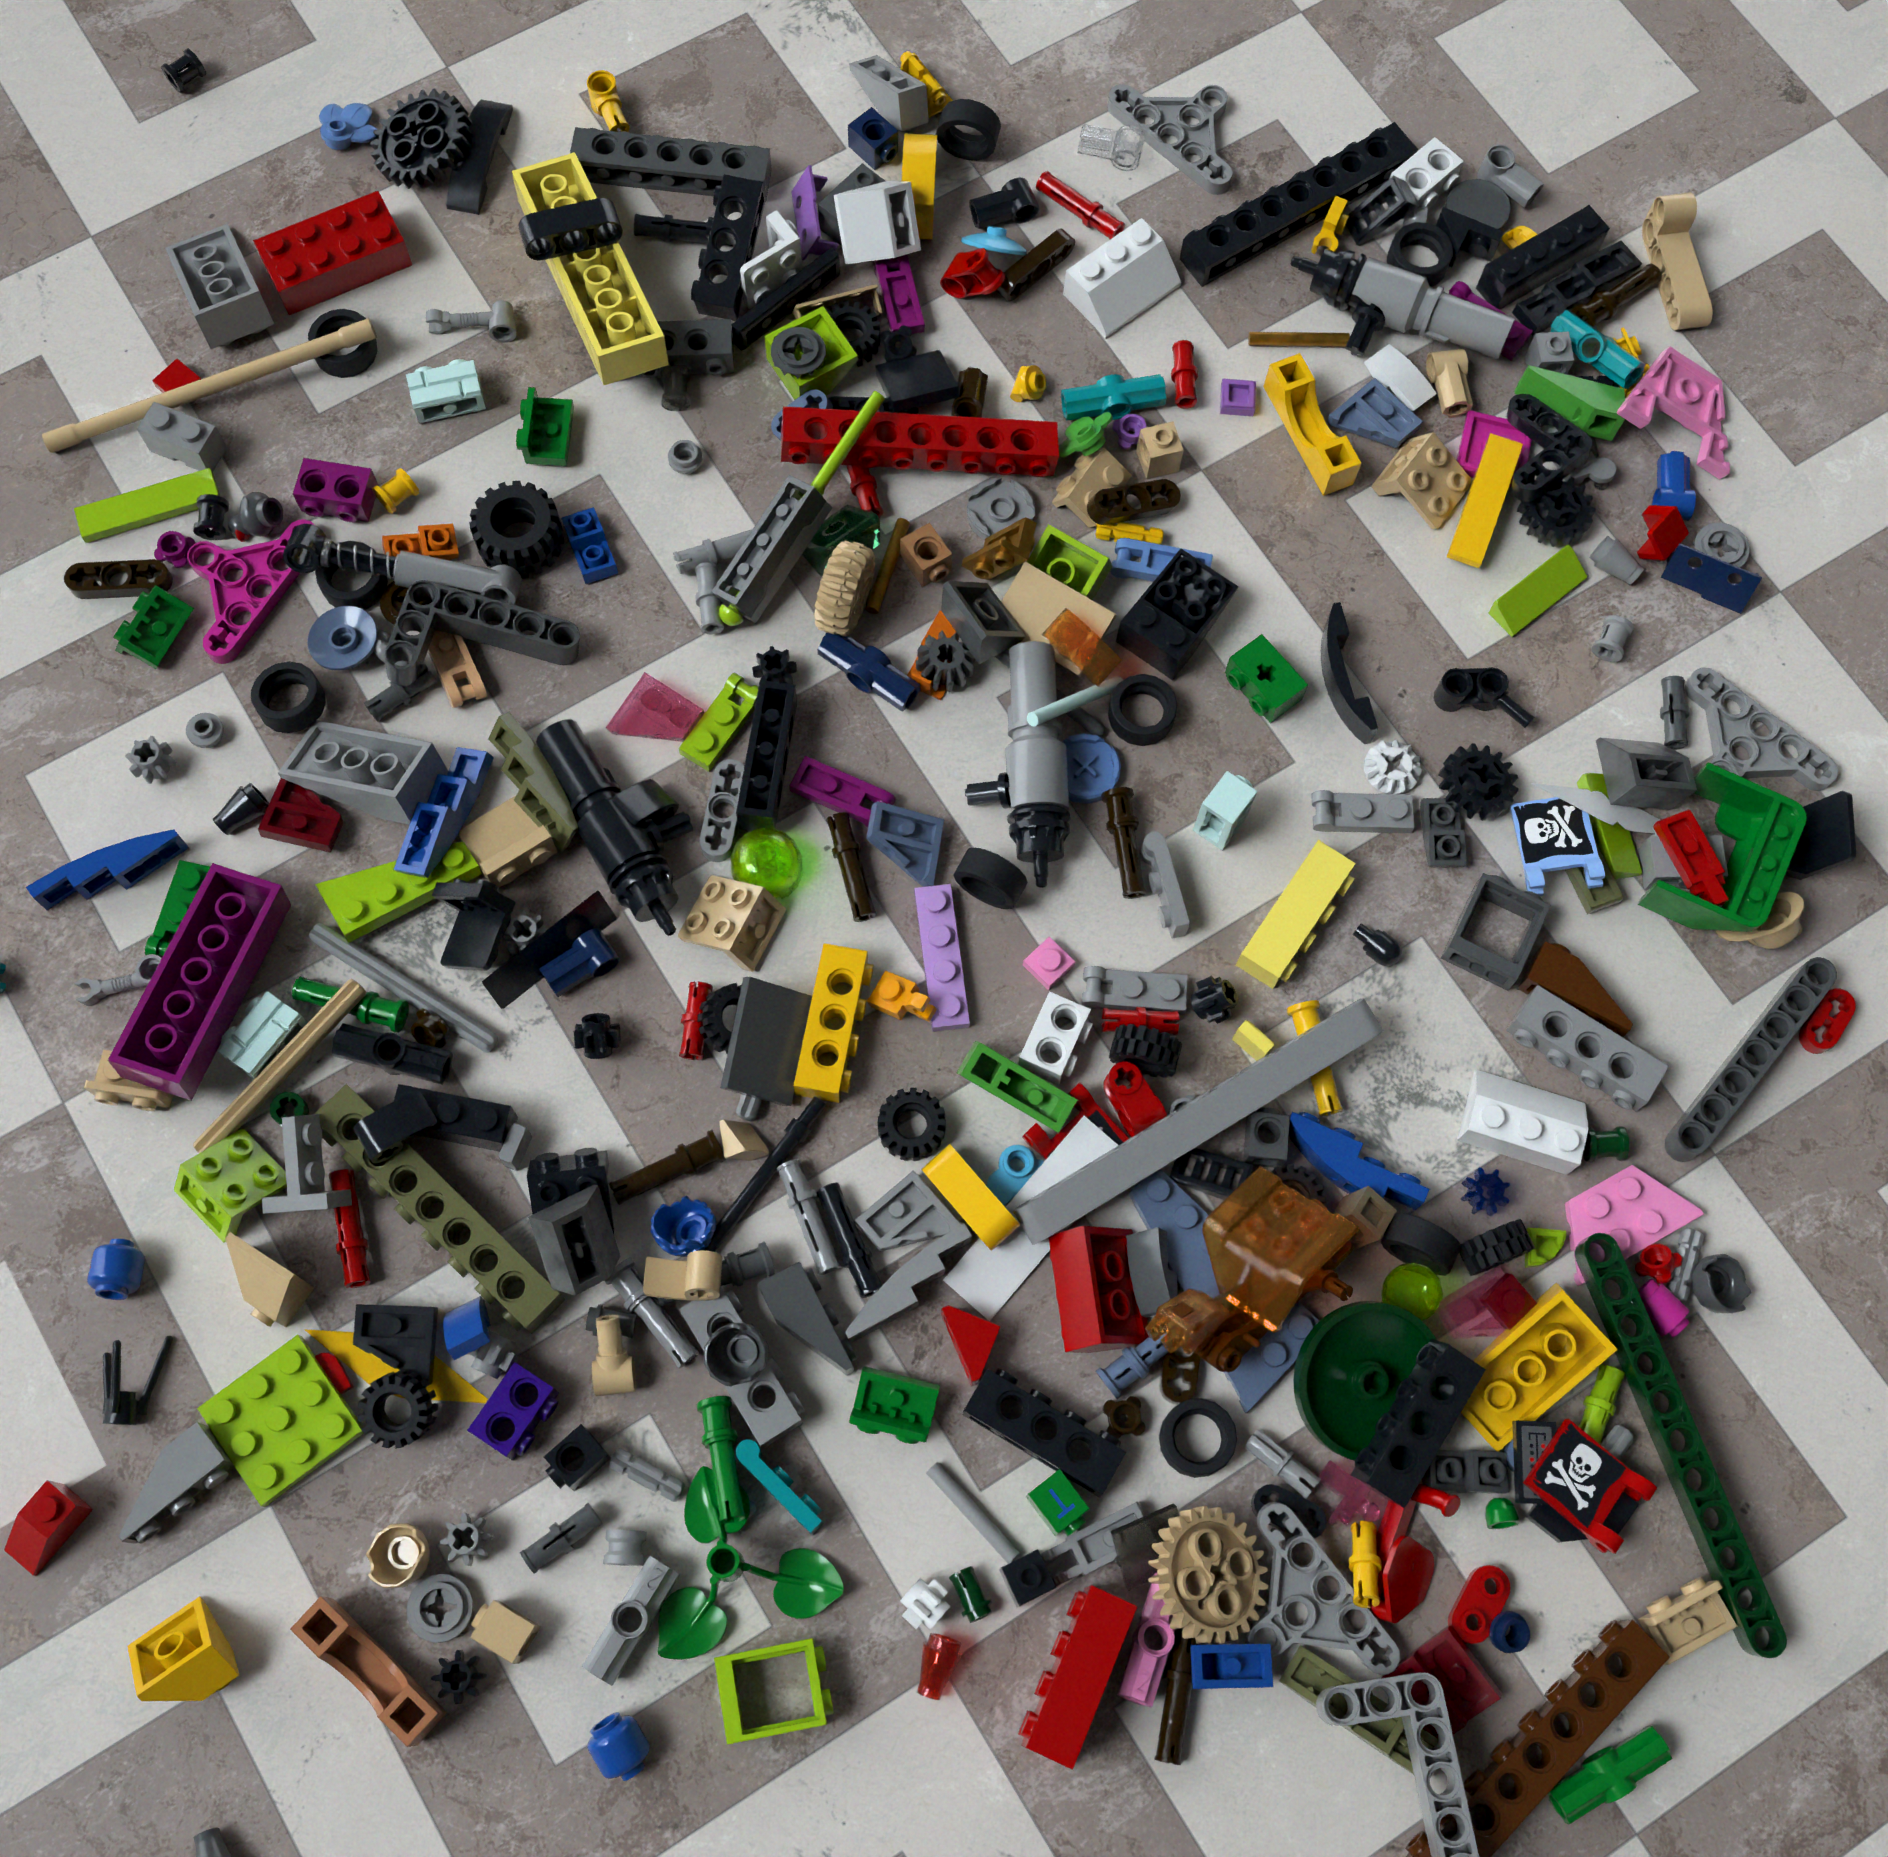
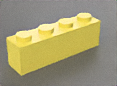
(1295, 915)

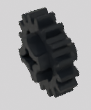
(1559, 513)
(1478, 782)

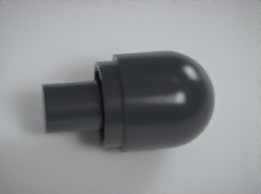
(1379, 945)

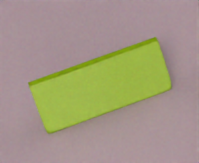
(1538, 591)
(1612, 840)

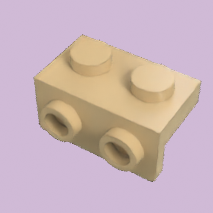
(1091, 475)
(1689, 1619)

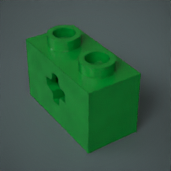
(1265, 679)

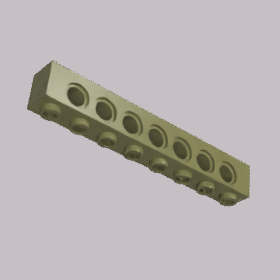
(538, 1300)

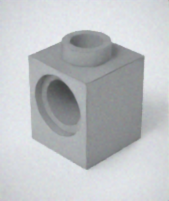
(1551, 352)

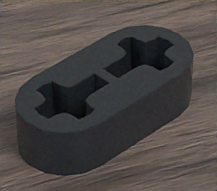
(1295, 1503)

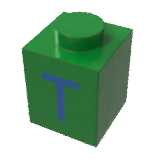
(1058, 1504)

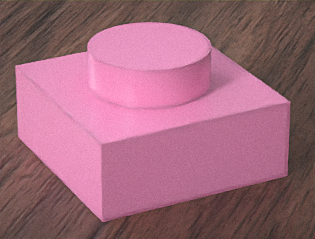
(1048, 963)

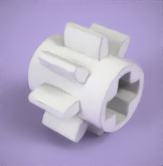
(925, 1603)

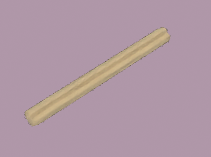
(282, 1065)

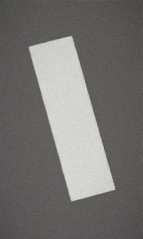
(991, 1277)

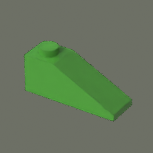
(1016, 1086)

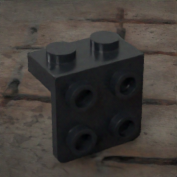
(1826, 837)
(479, 924)
(559, 1177)

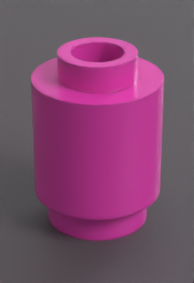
(1664, 1308)

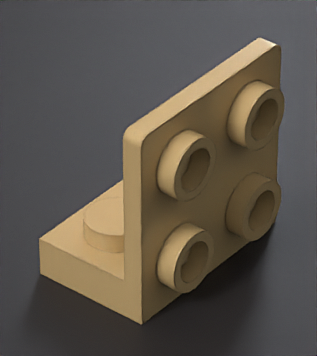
(1426, 477)
(733, 920)

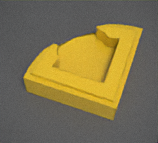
(1518, 236)

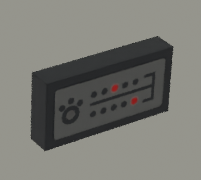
(1529, 1442)

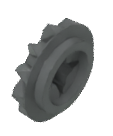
(784, 348)

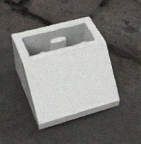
(877, 222)

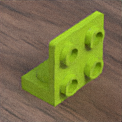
(228, 1181)

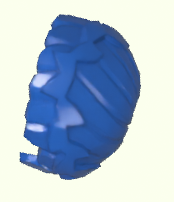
(683, 1226)

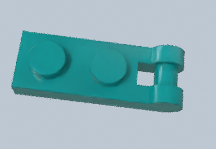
(778, 1484)

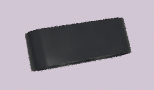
(570, 229)

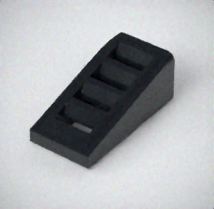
(1397, 210)
(1217, 1161)

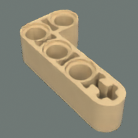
(1672, 251)

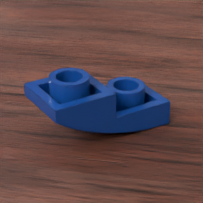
(589, 545)
(466, 1328)

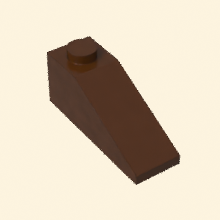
(1570, 980)

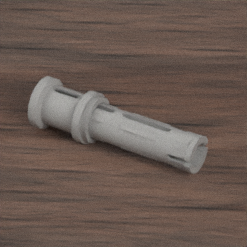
(630, 1287)

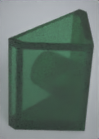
(848, 525)

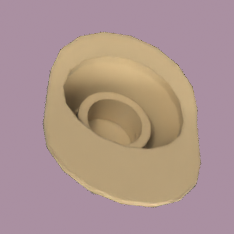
(1780, 927)

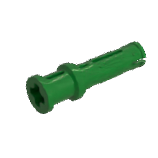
(368, 1010)
(719, 1440)

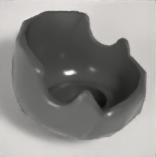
(1720, 1284)
(736, 1354)

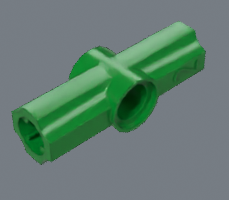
(1609, 1774)

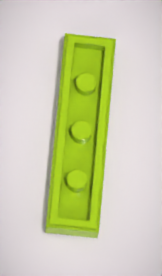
(144, 505)

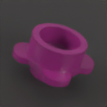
(170, 541)

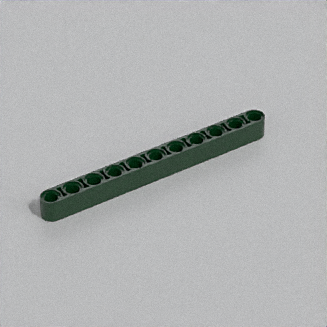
(1693, 1455)

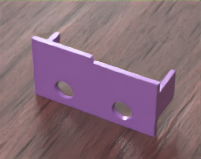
(807, 214)

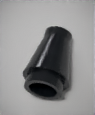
(241, 808)

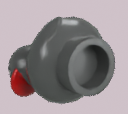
(256, 517)

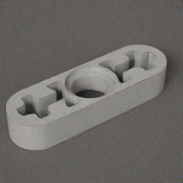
(709, 832)

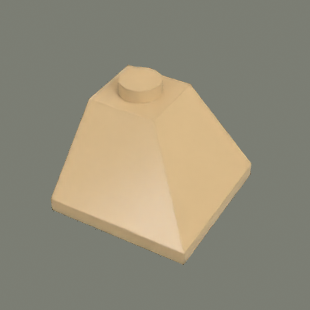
(266, 1284)

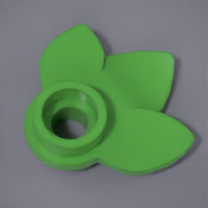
(1085, 435)

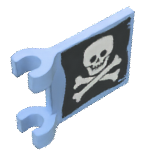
(1555, 838)

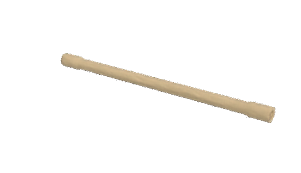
(343, 338)

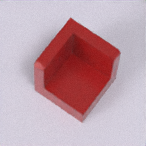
(1664, 532)

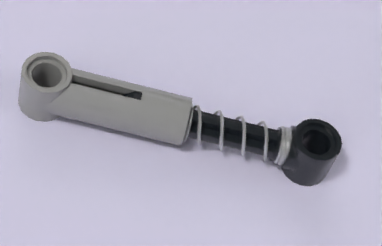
(311, 550)

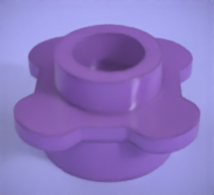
(1129, 422)

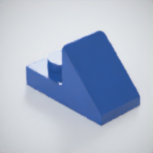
(1231, 1666)

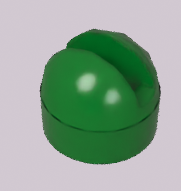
(1501, 1514)

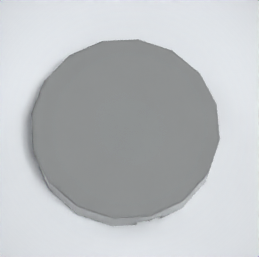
(998, 505)

